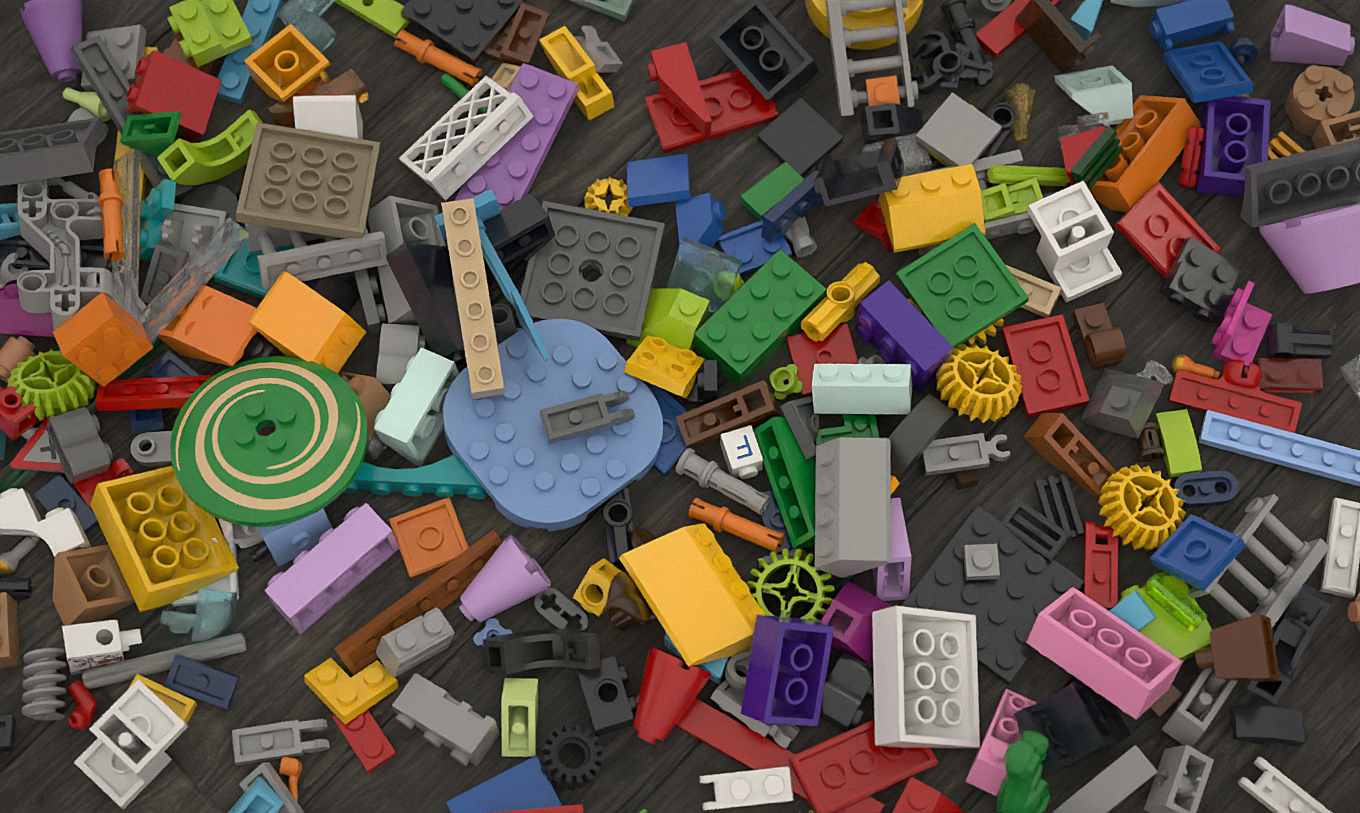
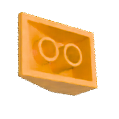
(306, 324)

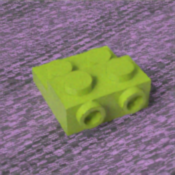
(208, 28)

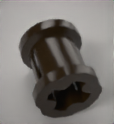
(1149, 443)

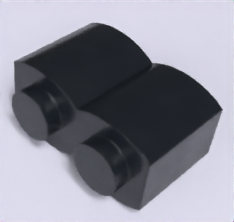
(846, 691)

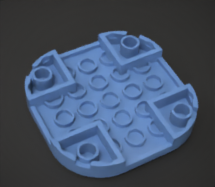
(506, 441)

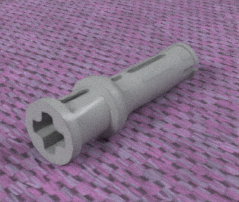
(710, 475)

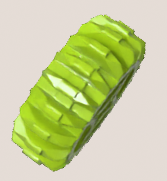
(51, 384)
(795, 563)

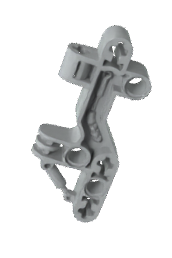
(55, 231)

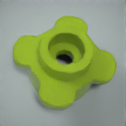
(780, 375)

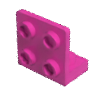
(1240, 329)

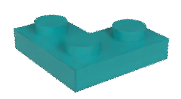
(152, 214)

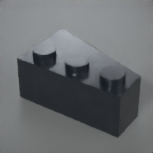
(518, 233)

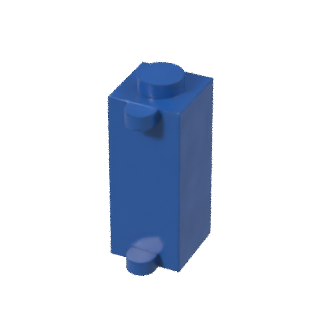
(1190, 22)

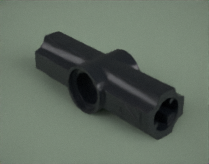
(618, 533)

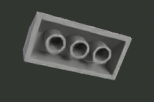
(402, 222)
(852, 505)

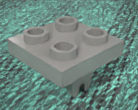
(191, 227)

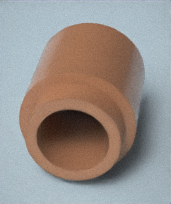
(13, 352)

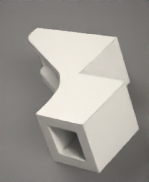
(59, 529)

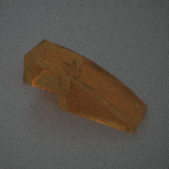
(346, 84)

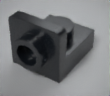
(705, 385)

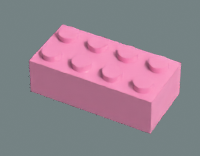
(1104, 652)

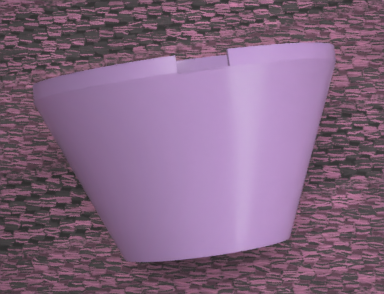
(1319, 247)

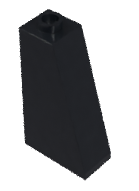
(429, 288)

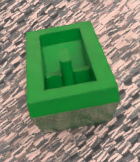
(151, 131)

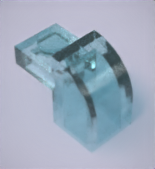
(212, 617)

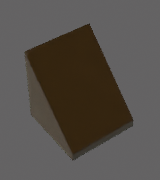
(965, 479)

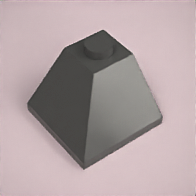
(1121, 403)

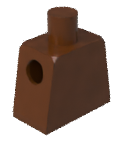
(1242, 651)

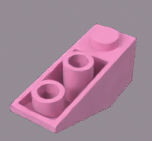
(988, 766)

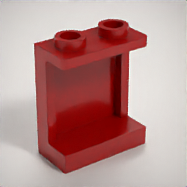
(173, 86)

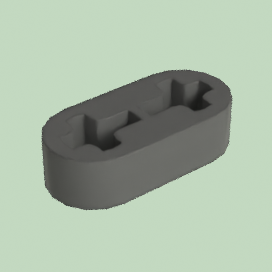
(564, 605)

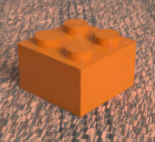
(102, 339)

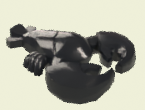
(948, 66)

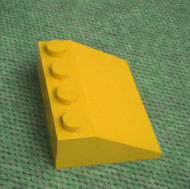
(160, 537)
(695, 594)

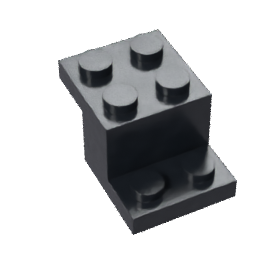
(1075, 724)

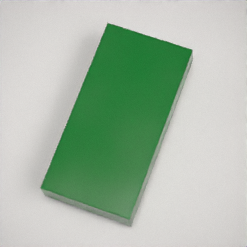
(771, 190)

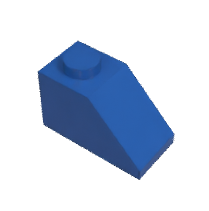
(700, 219)

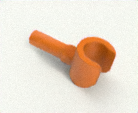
(291, 767)

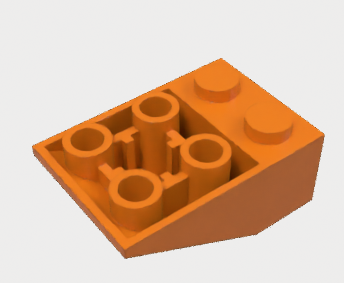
(211, 328)

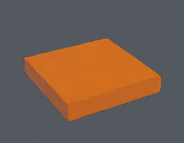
(429, 537)

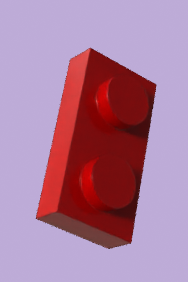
(367, 740)

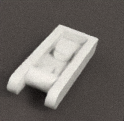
(749, 787)
(1279, 792)

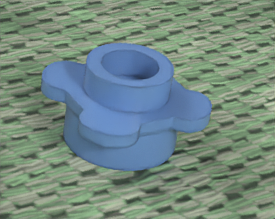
(492, 628)

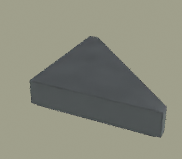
(803, 423)

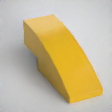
(575, 65)

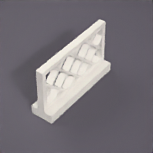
(475, 145)

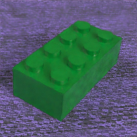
(759, 318)

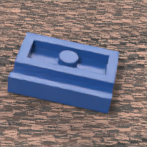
(751, 247)

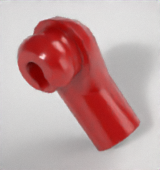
(85, 708)

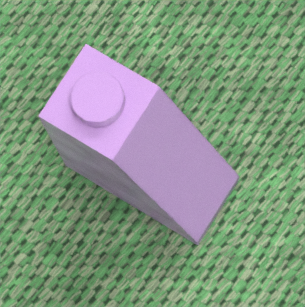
(1310, 38)
(893, 579)

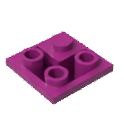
(852, 621)

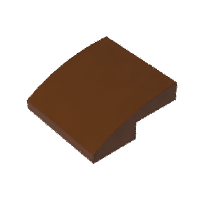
(519, 37)

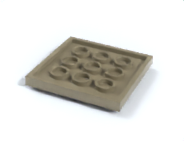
(308, 181)

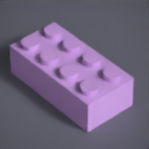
(332, 567)

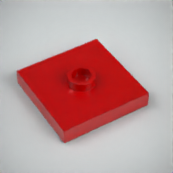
(834, 349)

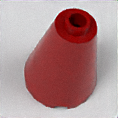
(665, 694)

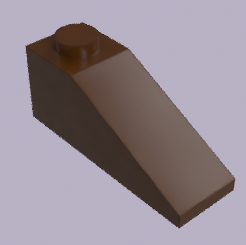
(737, 410)

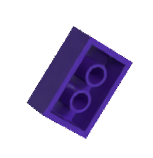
(1233, 139)
(902, 334)
(787, 670)

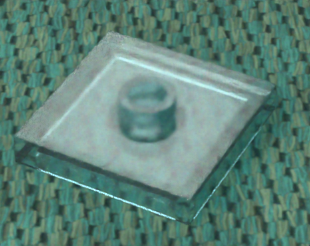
(704, 272)

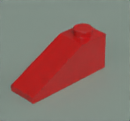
(679, 84)

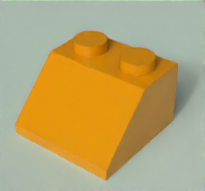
(285, 64)

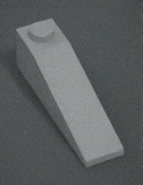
(1198, 707)

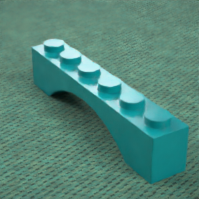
(442, 478)

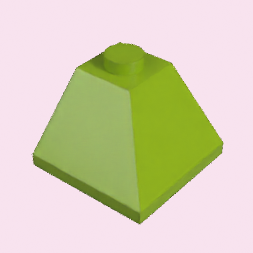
(674, 317)

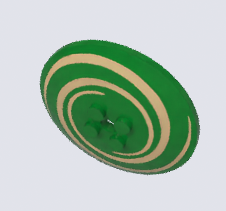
(277, 476)

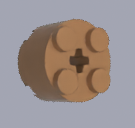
(1318, 96)

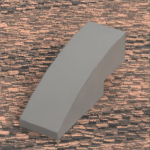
(1111, 785)

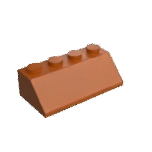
(1149, 148)

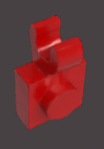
(87, 486)

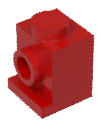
(14, 417)

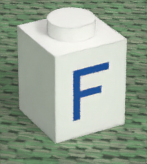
(741, 453)

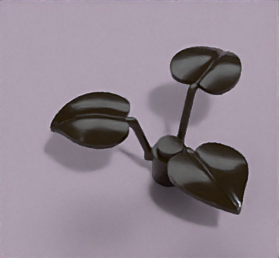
(624, 596)

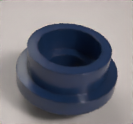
(1243, 51)

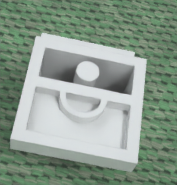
(1074, 241)
(131, 744)

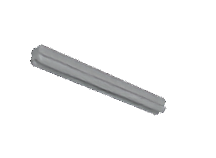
(163, 660)

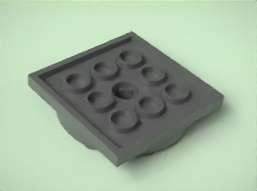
(615, 246)

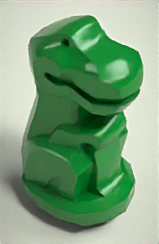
(1023, 787)

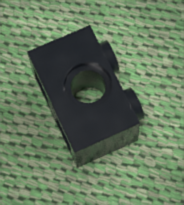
(613, 715)

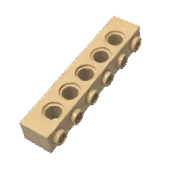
(473, 298)

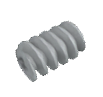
(41, 684)

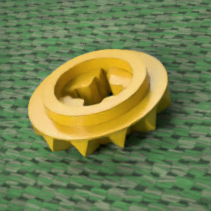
(600, 188)

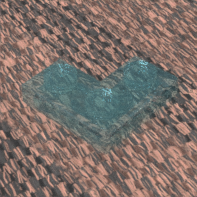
(307, 20)

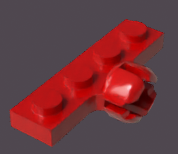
(1235, 396)

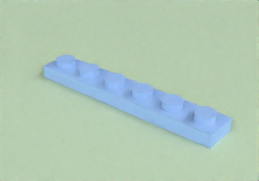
(1281, 447)

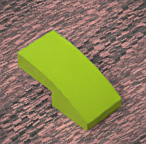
(1009, 201)
(1179, 443)

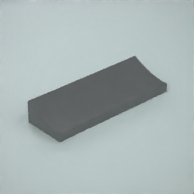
(49, 151)
(1301, 184)

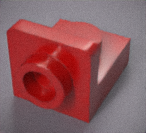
(872, 222)

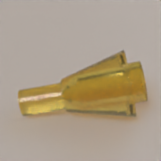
(1021, 99)

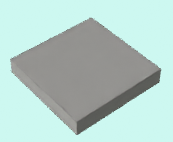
(958, 132)

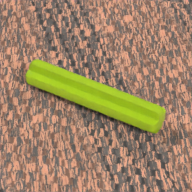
(1015, 174)

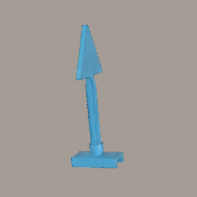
(486, 208)

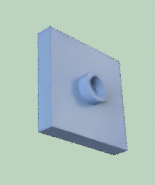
(293, 538)

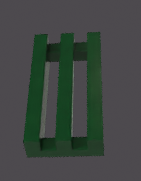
(1097, 158)

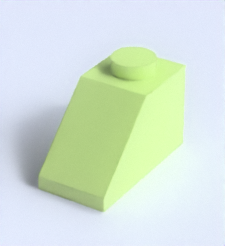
(519, 717)

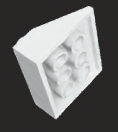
(925, 678)

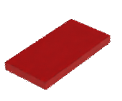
(731, 104)
(855, 768)

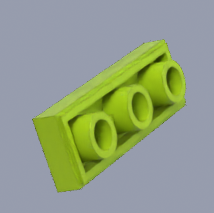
(381, 13)

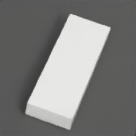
(1343, 556)

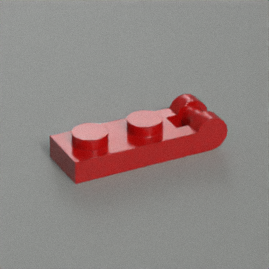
(1100, 565)

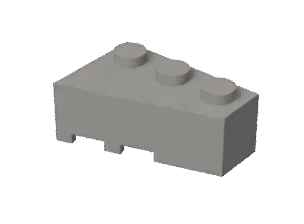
(445, 720)

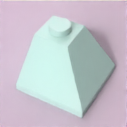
(1100, 92)

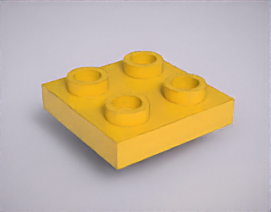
(665, 365)

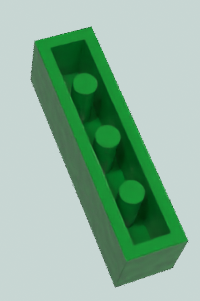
(791, 479)

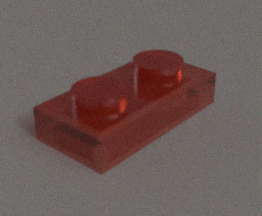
(1290, 375)

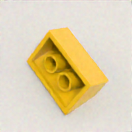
(932, 207)

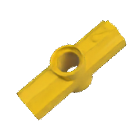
(840, 302)

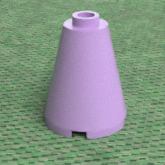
(503, 582)

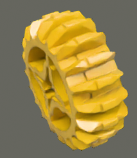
(997, 387)
(1125, 495)

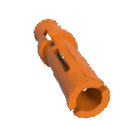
(427, 52)
(110, 203)
(723, 519)

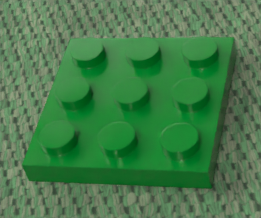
(962, 286)

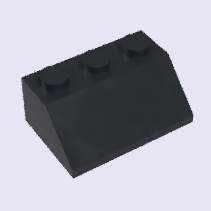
(765, 52)

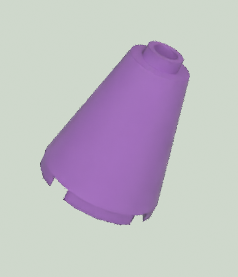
(55, 29)

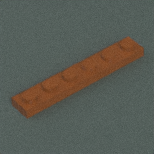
(434, 592)

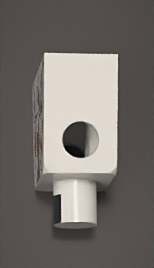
(86, 644)

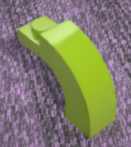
(212, 159)

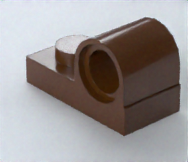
(1101, 341)

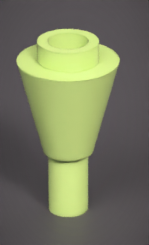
(89, 101)

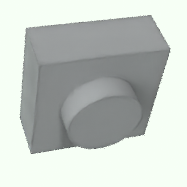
(981, 561)

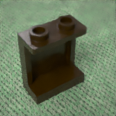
(1055, 34)

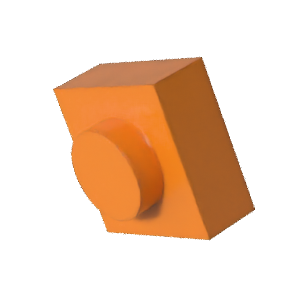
(882, 90)

